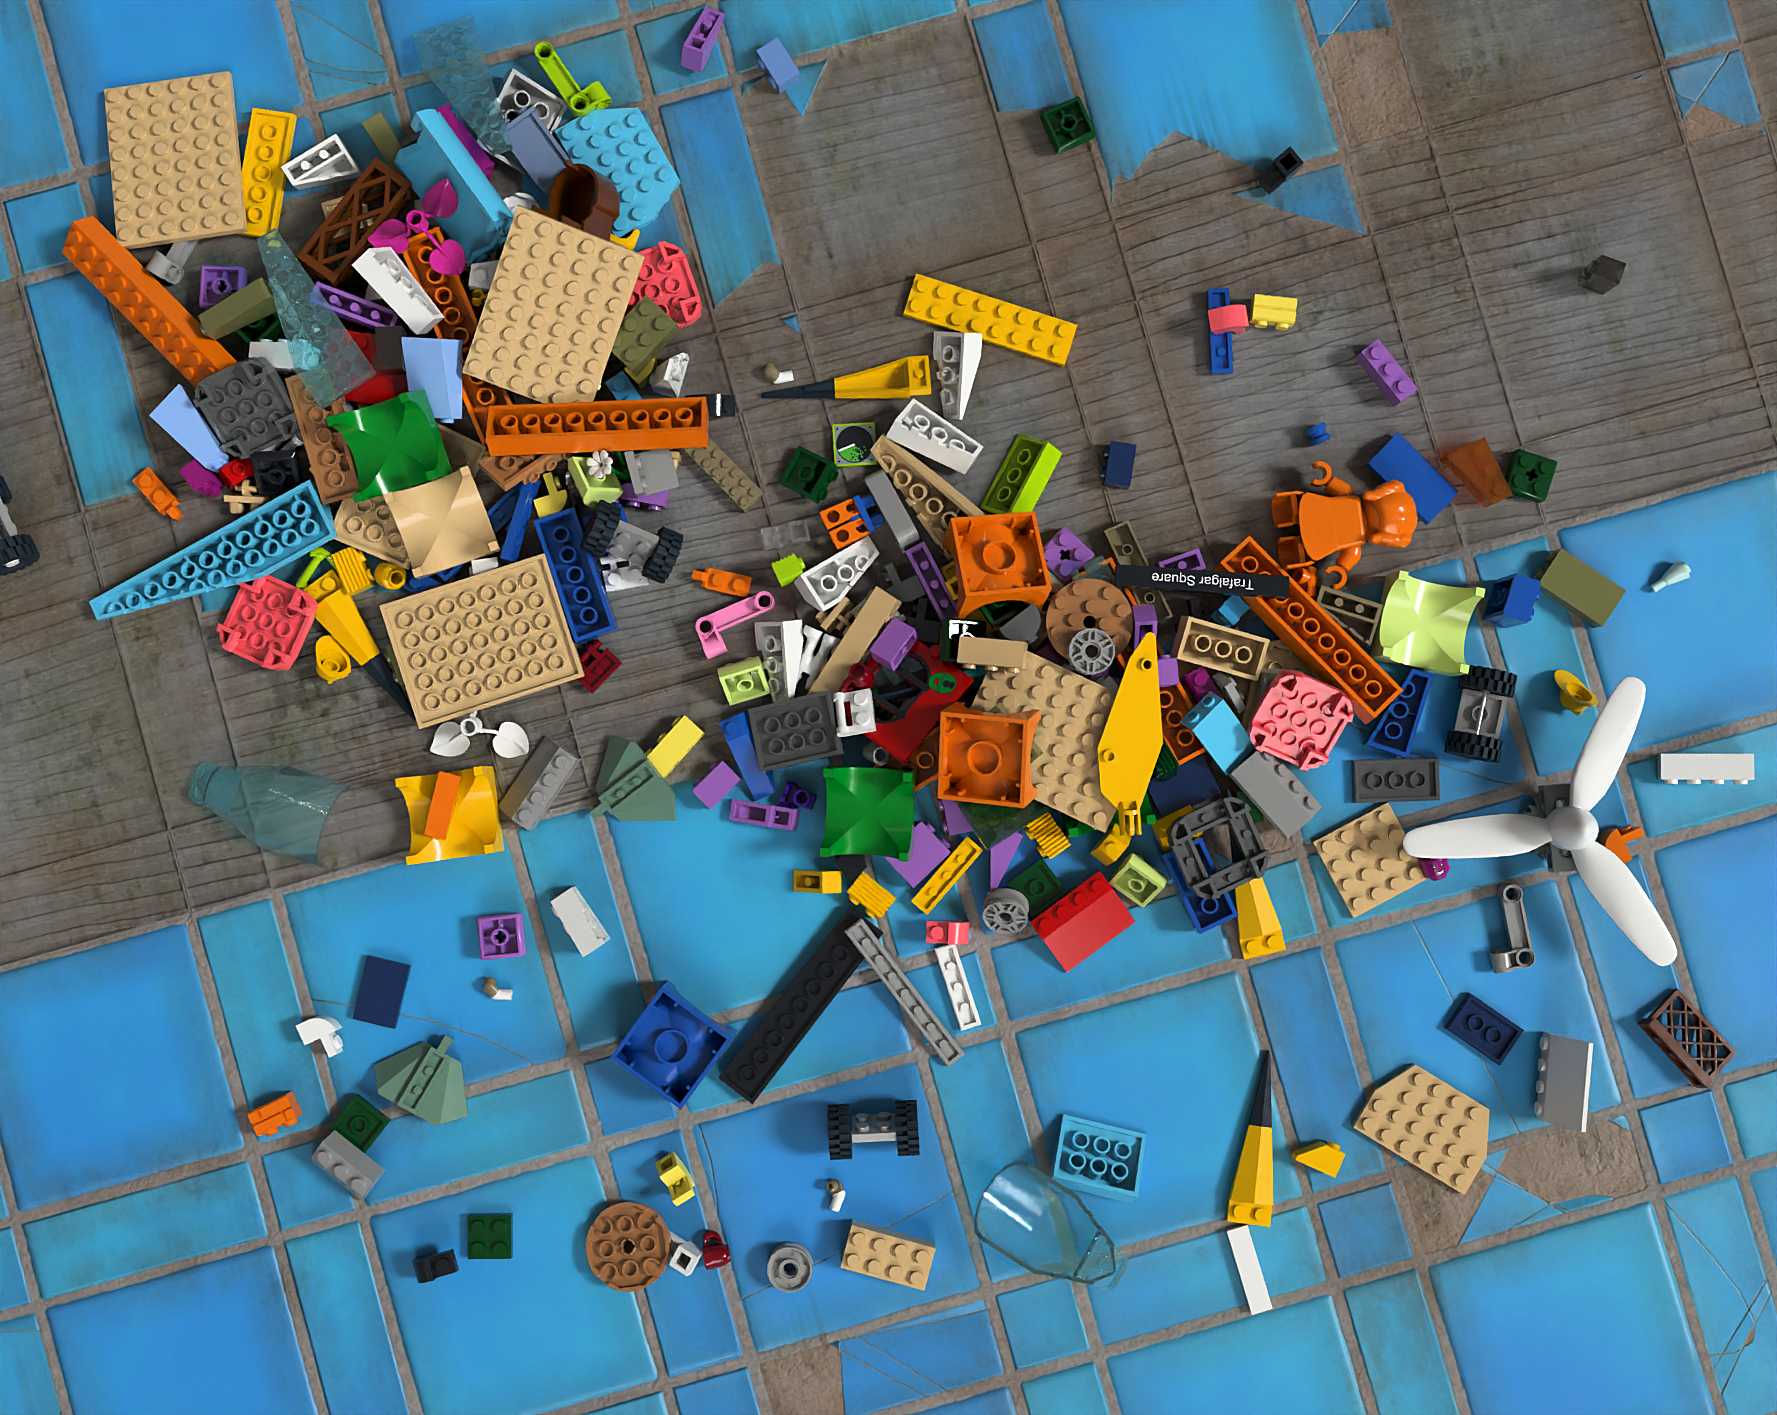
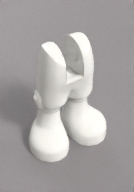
(809, 663)

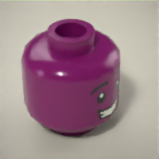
(1434, 867)

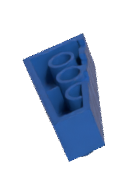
(1400, 719)

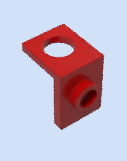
(235, 472)

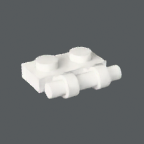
(624, 577)

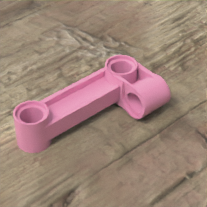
(727, 618)

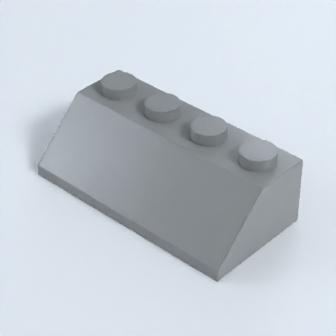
(539, 783)
(1275, 791)

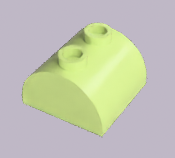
(593, 488)
(743, 680)
(1138, 880)

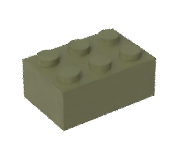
(643, 335)

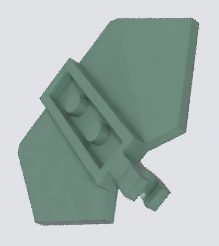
(632, 785)
(425, 1082)

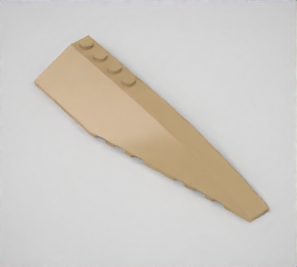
(938, 502)

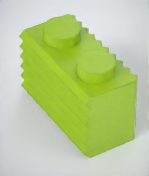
(788, 569)

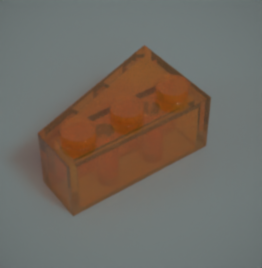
(1479, 472)

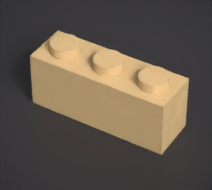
(992, 654)

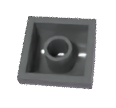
(1021, 627)

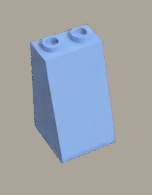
(437, 369)
(191, 428)

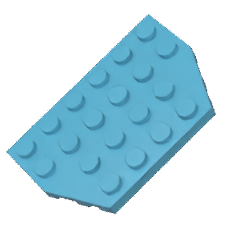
(628, 154)

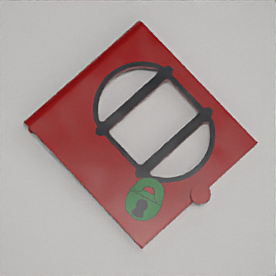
(911, 726)

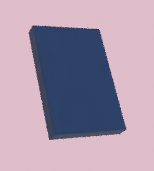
(1190, 787)
(382, 991)
(1484, 1028)

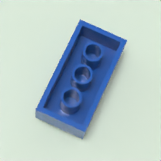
(1202, 912)

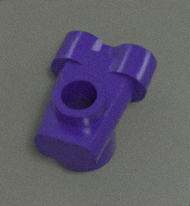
(794, 794)

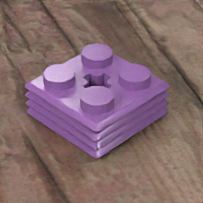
(216, 277)
(1078, 555)
(493, 947)

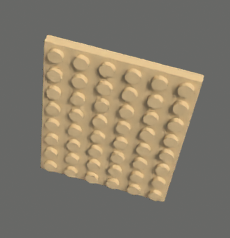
(175, 160)
(552, 310)
(482, 641)
(1067, 733)

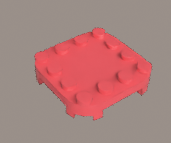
(668, 283)
(268, 622)
(1299, 719)

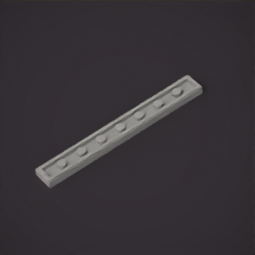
(904, 992)

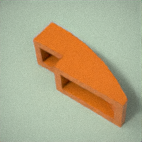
(442, 805)

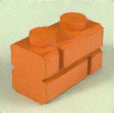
(274, 1114)

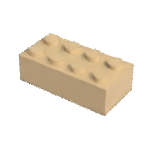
(1219, 648)
(888, 1254)

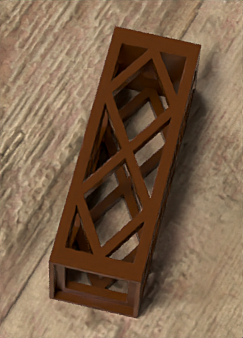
(339, 218)

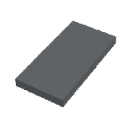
(1395, 780)

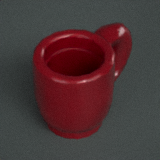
(859, 678)
(714, 1254)

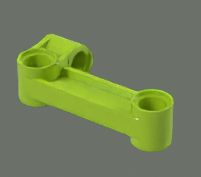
(593, 97)

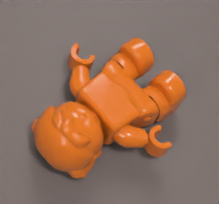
(1341, 522)

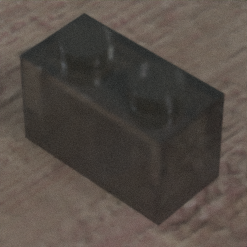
(1602, 274)
(389, 350)

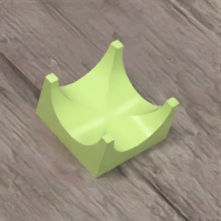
(1424, 624)

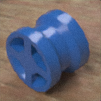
(1317, 434)

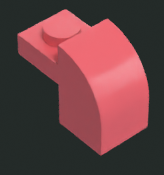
(1228, 319)
(947, 932)

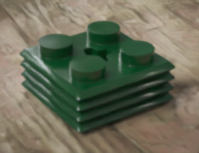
(1073, 113)
(1541, 470)
(952, 630)
(1166, 764)

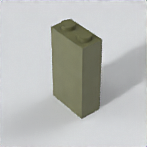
(1578, 587)

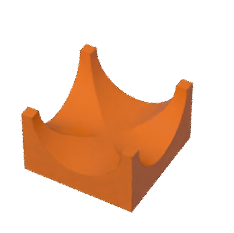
(997, 560)
(986, 756)

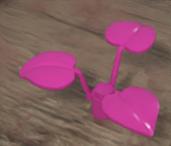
(440, 201)

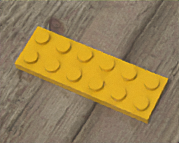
(262, 176)

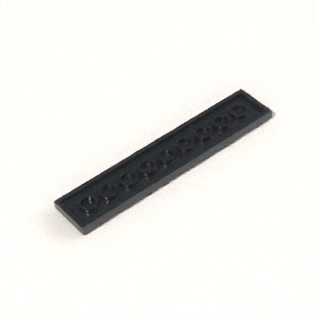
(796, 1010)

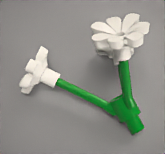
(602, 465)

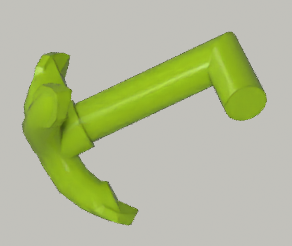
(318, 554)

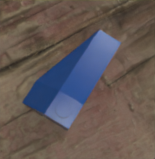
(741, 742)

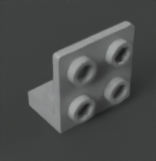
(652, 471)

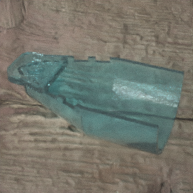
(270, 805)
(1046, 1228)

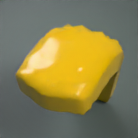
(629, 242)

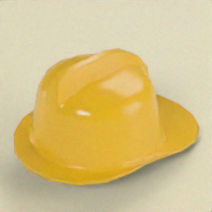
(331, 659)
(1574, 693)

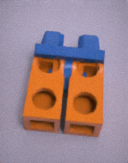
(857, 519)

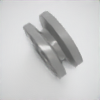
(1104, 651)
(1005, 911)
(790, 1280)

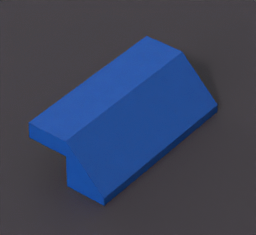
(1420, 479)

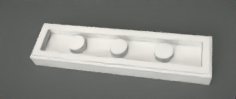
(957, 986)
(1249, 1269)

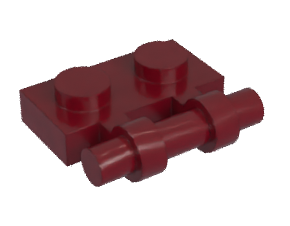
(600, 669)

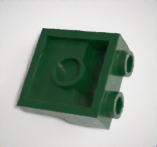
(809, 475)

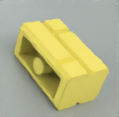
(1272, 311)

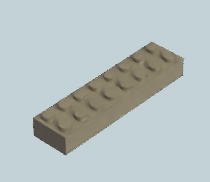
(726, 474)
(1128, 551)

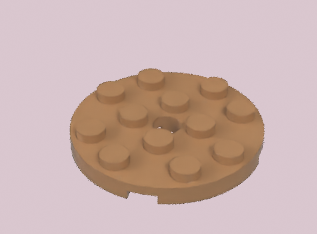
(1092, 599)
(606, 1250)

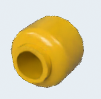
(390, 575)

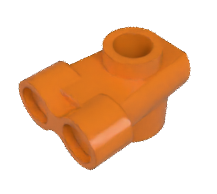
(1307, 579)

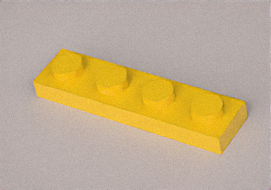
(946, 875)

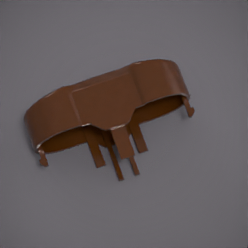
(583, 200)

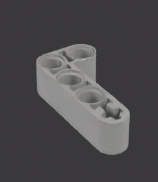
(892, 510)

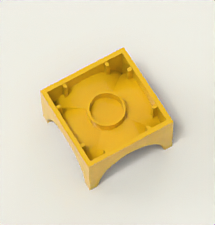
(474, 824)

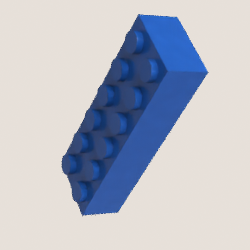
(576, 576)

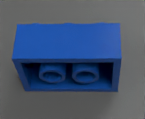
(1512, 601)

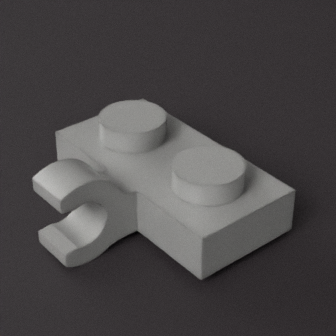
(1227, 687)

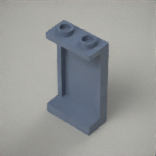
(535, 149)

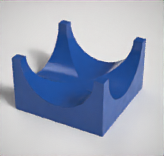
(672, 1046)

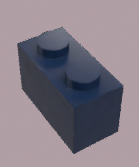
(1118, 465)

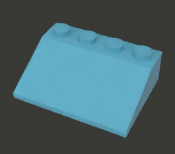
(1098, 1159)

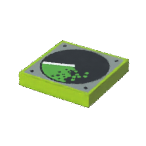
(853, 444)

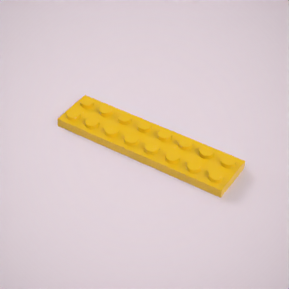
(994, 319)

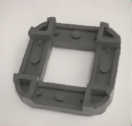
(1245, 833)

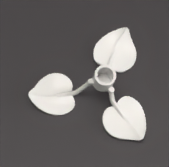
(452, 738)

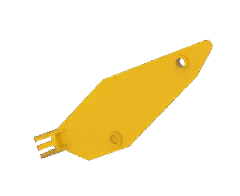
(1132, 737)

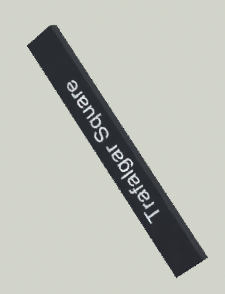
(1201, 581)

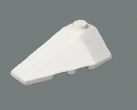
(957, 365)
(670, 375)
(833, 578)
(781, 649)

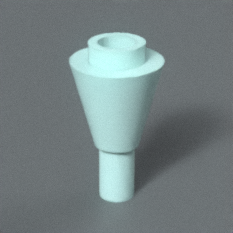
(1674, 574)

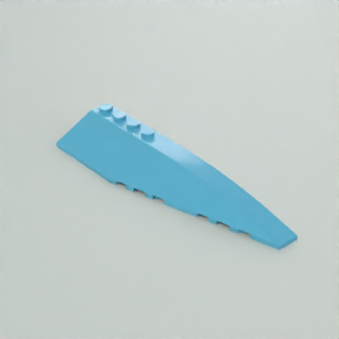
(230, 555)

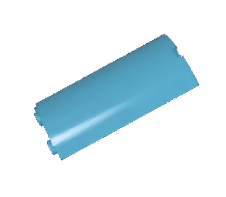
(481, 215)

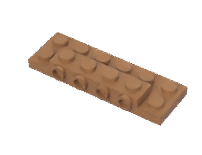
(325, 446)
(512, 469)

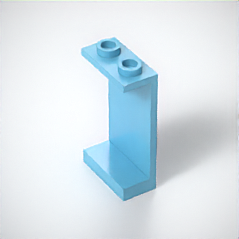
(1219, 732)

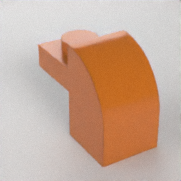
(1616, 840)

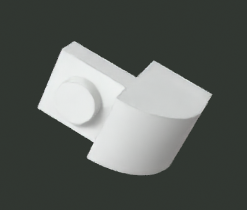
(323, 1028)
(684, 1255)

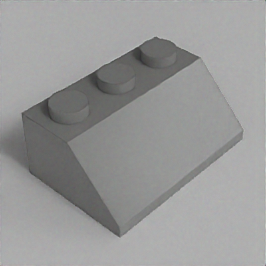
(347, 1165)

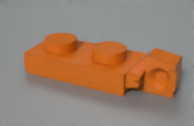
(158, 493)
(724, 581)

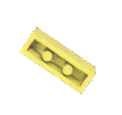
(674, 745)

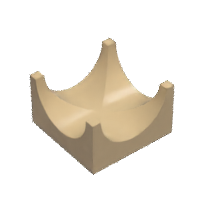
(443, 523)

